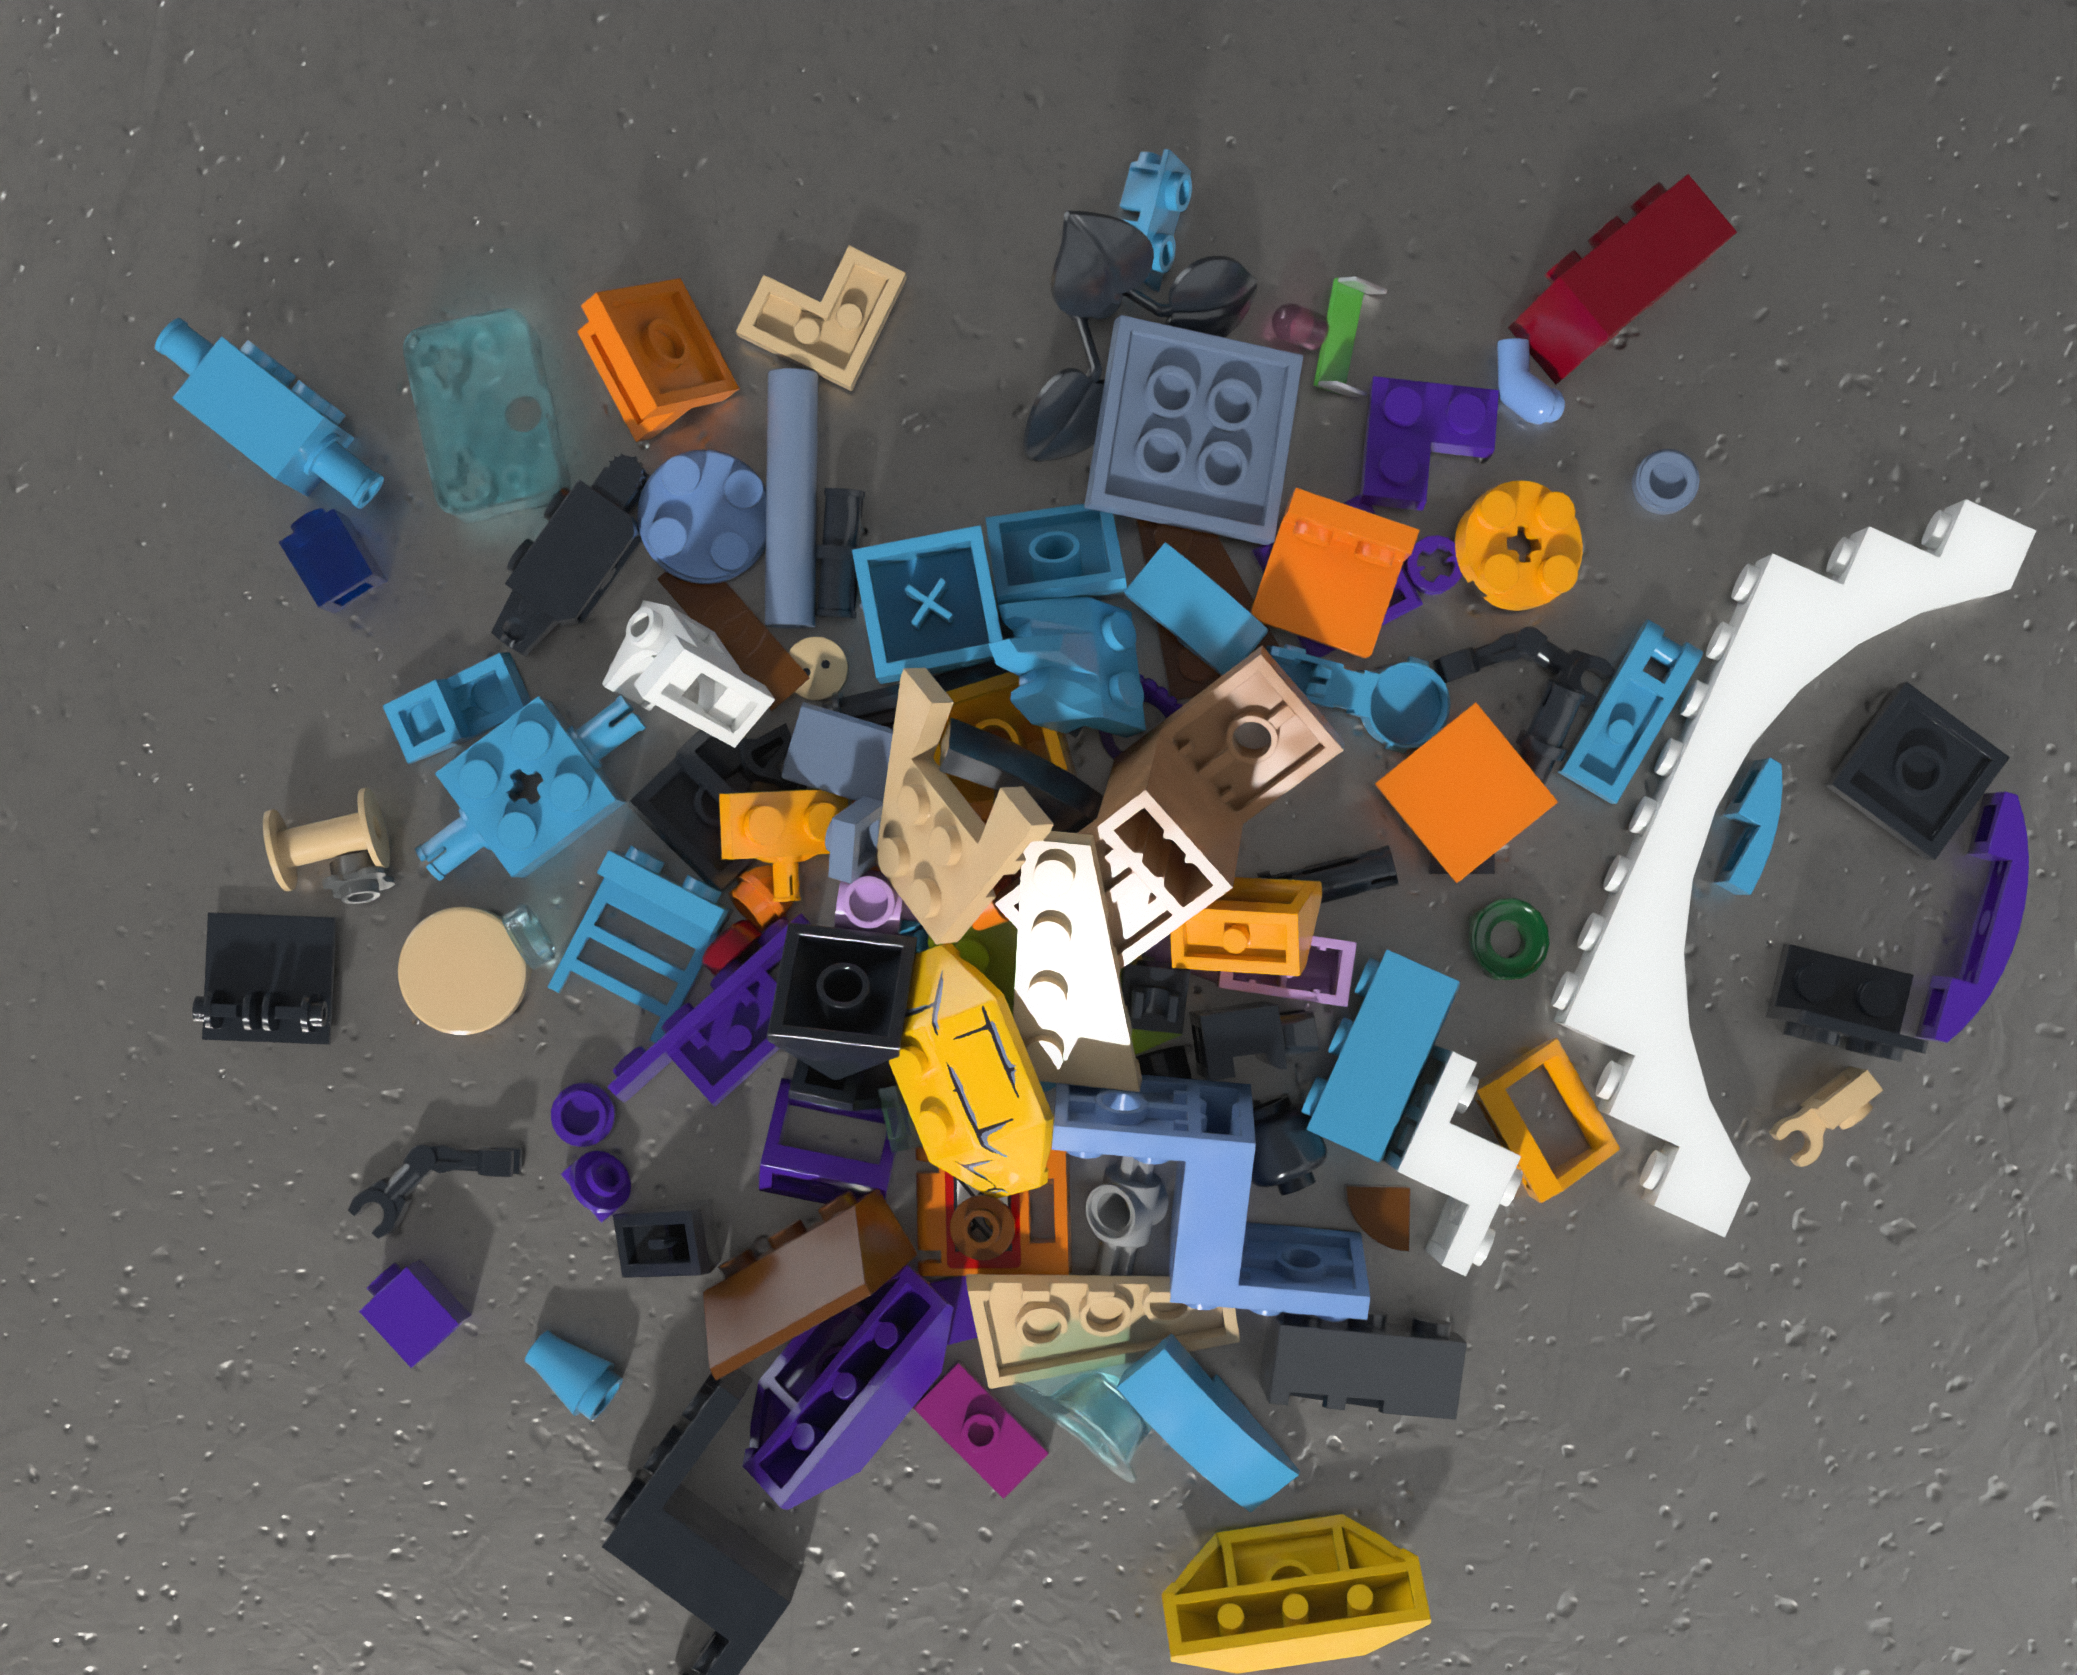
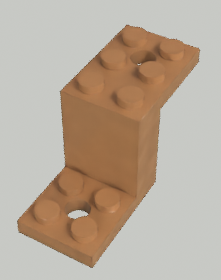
(1182, 798)

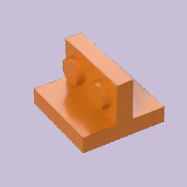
(654, 354)

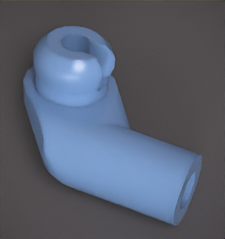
(1521, 389)

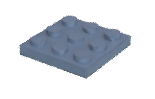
(1193, 430)

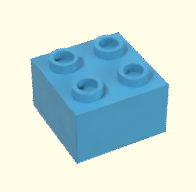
(928, 603)

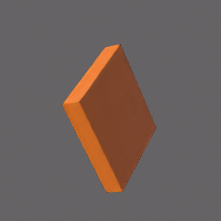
(1466, 793)

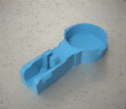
(1396, 703)

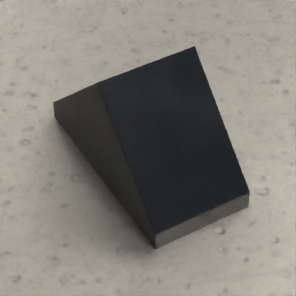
(668, 1240)

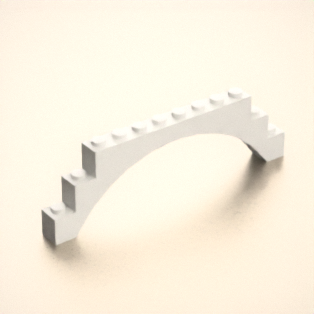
(1633, 963)

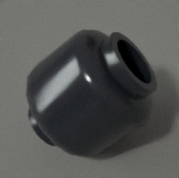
(1284, 1147)

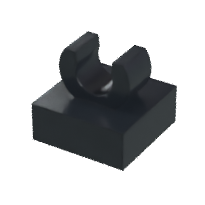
(1155, 995)

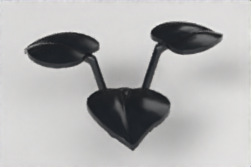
(1094, 269)

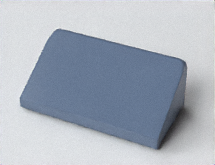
(838, 753)

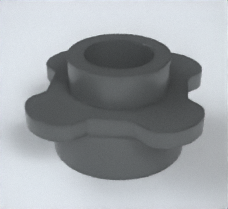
(356, 879)

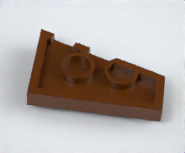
(1183, 670)

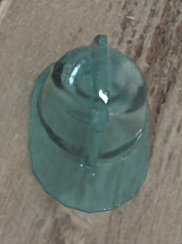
(1097, 1416)

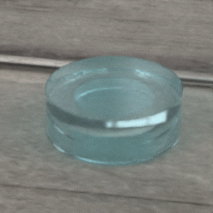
(529, 936)

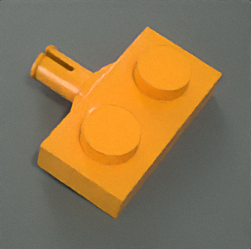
(778, 830)

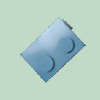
(679, 909)

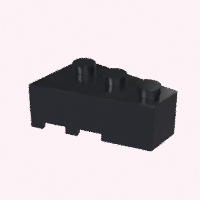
(1364, 1363)

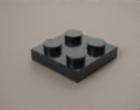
(1917, 771)

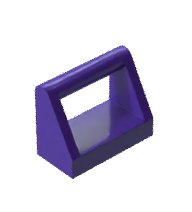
(815, 1174)

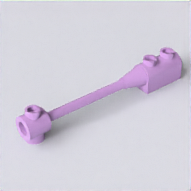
(876, 907)

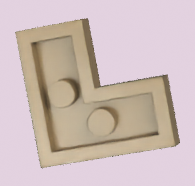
(828, 334)

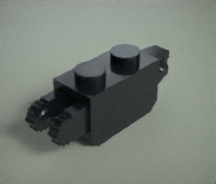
(573, 557)

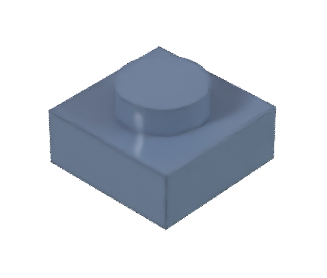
(854, 839)

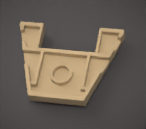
(930, 836)

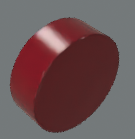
(735, 943)

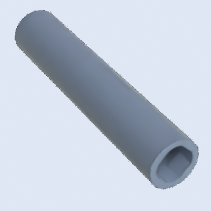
(791, 498)

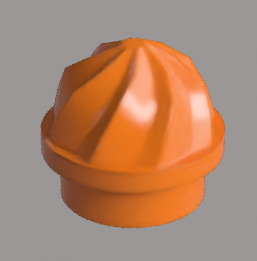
(755, 897)

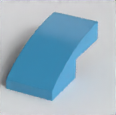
(1196, 610)
(457, 707)
(1758, 810)

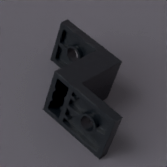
(694, 1548)

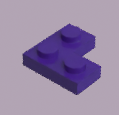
(1412, 421)

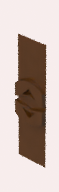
(740, 632)

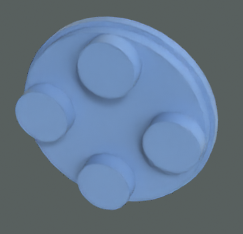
(703, 516)

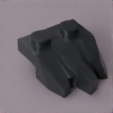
(684, 797)

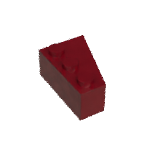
(1622, 275)

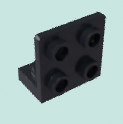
(1838, 997)

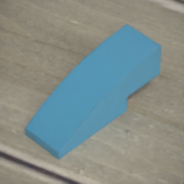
(1206, 1424)

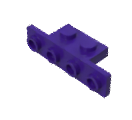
(720, 1037)

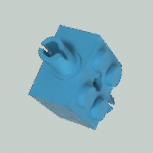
(252, 407)
(489, 784)

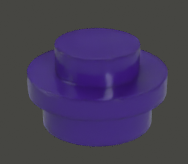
(583, 1114)

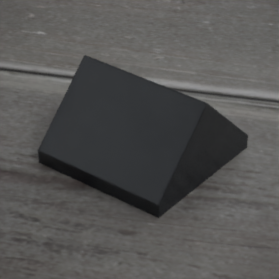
(841, 997)

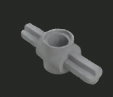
(1111, 1221)

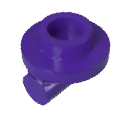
(599, 1183)

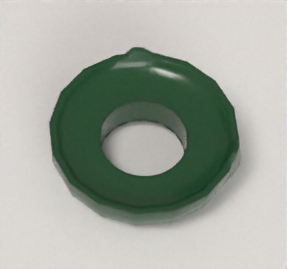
(1533, 936)

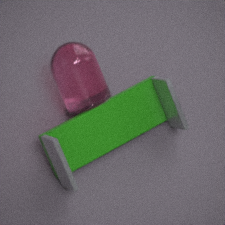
(1334, 334)

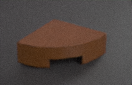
(1381, 1212)

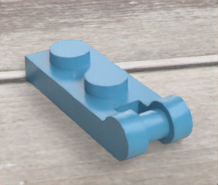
(1629, 714)

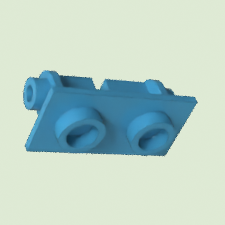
(1158, 191)

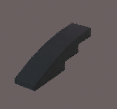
(1002, 763)

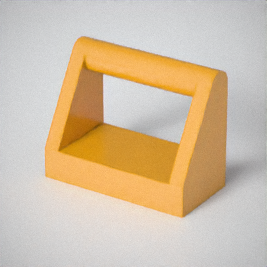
(1252, 929)
(1514, 1135)

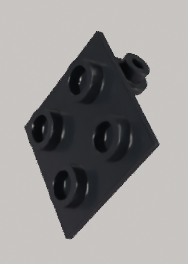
(268, 979)

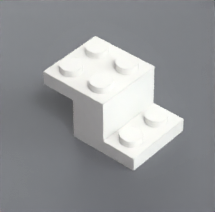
(1453, 1161)

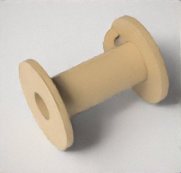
(325, 839)

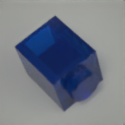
(331, 559)

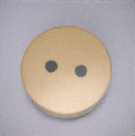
(824, 665)

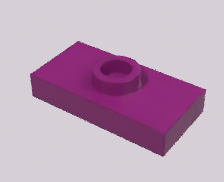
(981, 1429)

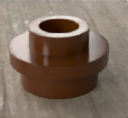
(997, 1213)

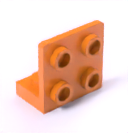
(1332, 573)

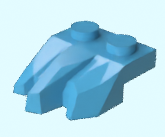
(1073, 664)

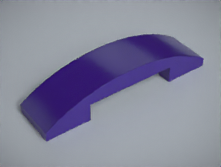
(2003, 840)

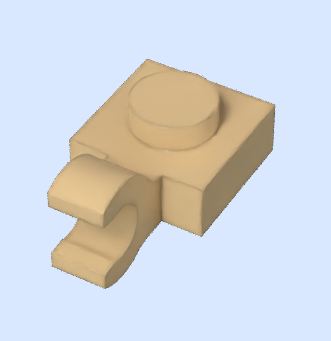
(1839, 1102)

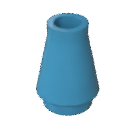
(575, 1375)

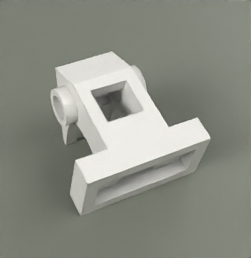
(666, 655)

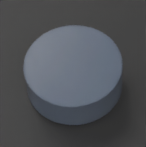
(1665, 481)

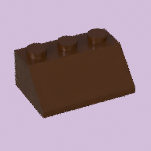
(802, 1278)

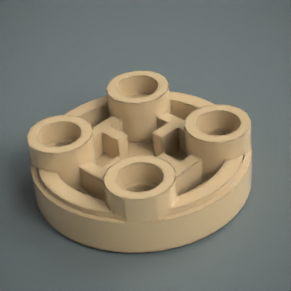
(462, 971)

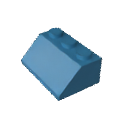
(1380, 1054)

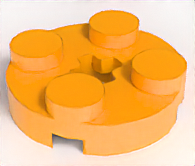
(1554, 539)

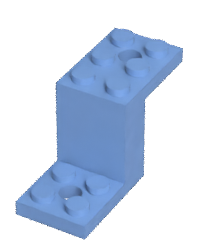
(1212, 1248)

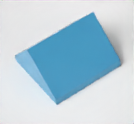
(1055, 555)

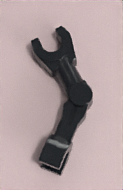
(1530, 645)
(421, 1162)

